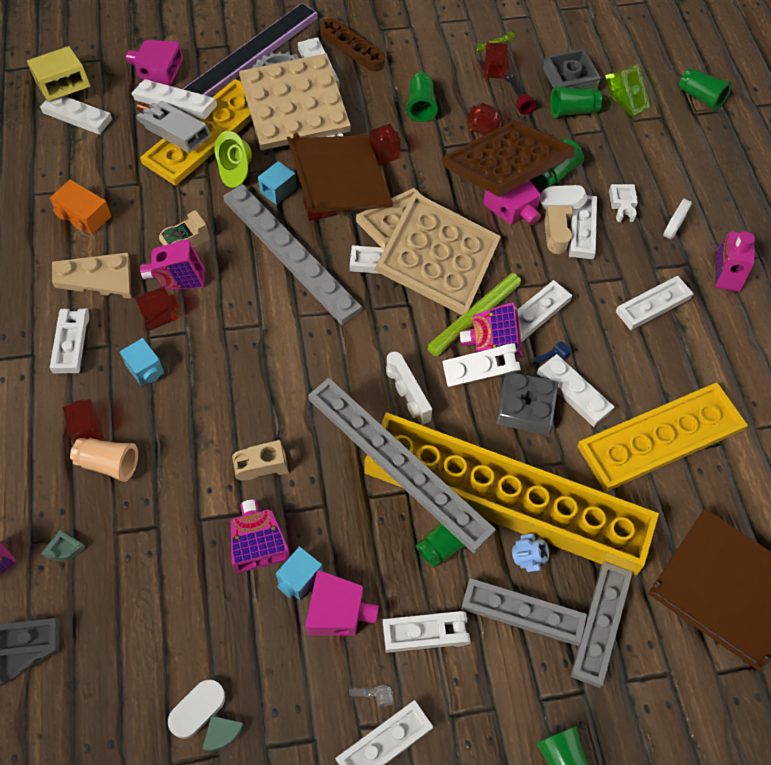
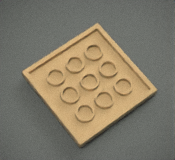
(294, 99)
(438, 254)

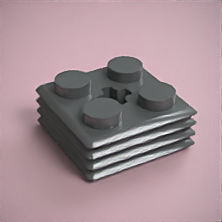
(571, 70)
(518, 415)

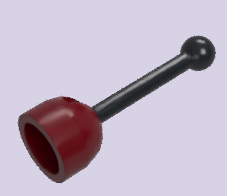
(525, 102)

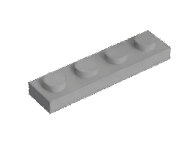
(524, 612)
(601, 625)

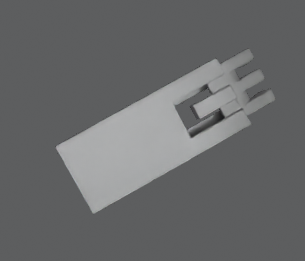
(174, 125)

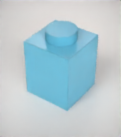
(277, 182)
(142, 362)
(298, 574)

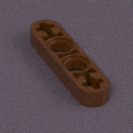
(370, 58)

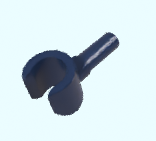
(560, 349)

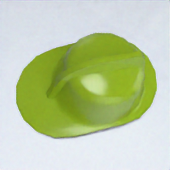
(232, 158)

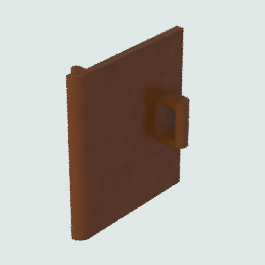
(339, 173)
(721, 587)

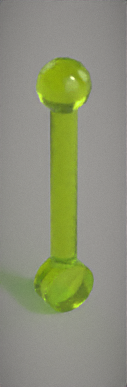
(509, 36)

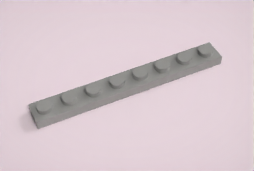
(293, 255)
(402, 466)

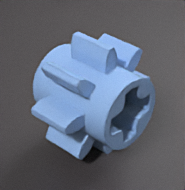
(530, 552)

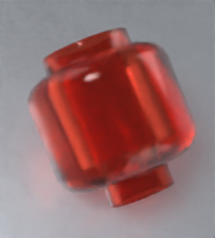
(483, 119)

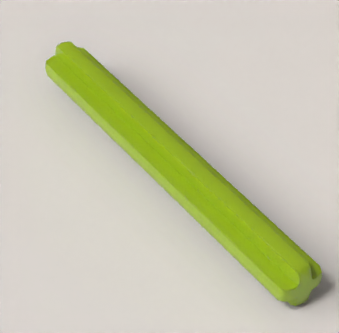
(465, 322)

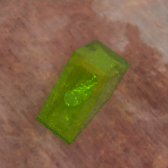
(628, 89)

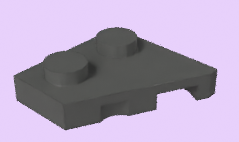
(26, 645)

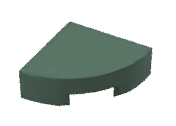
(62, 547)
(221, 733)

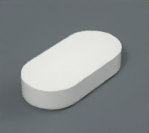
(563, 196)
(677, 219)
(196, 709)

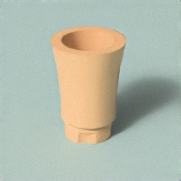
(106, 457)

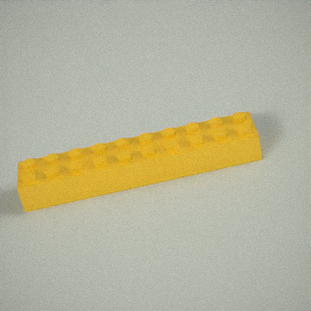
(529, 498)

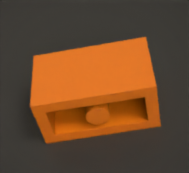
(80, 207)

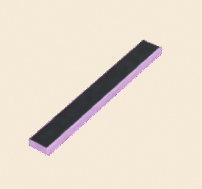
(249, 53)

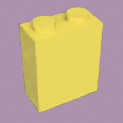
(58, 73)

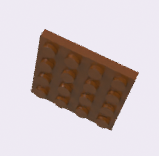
(508, 157)

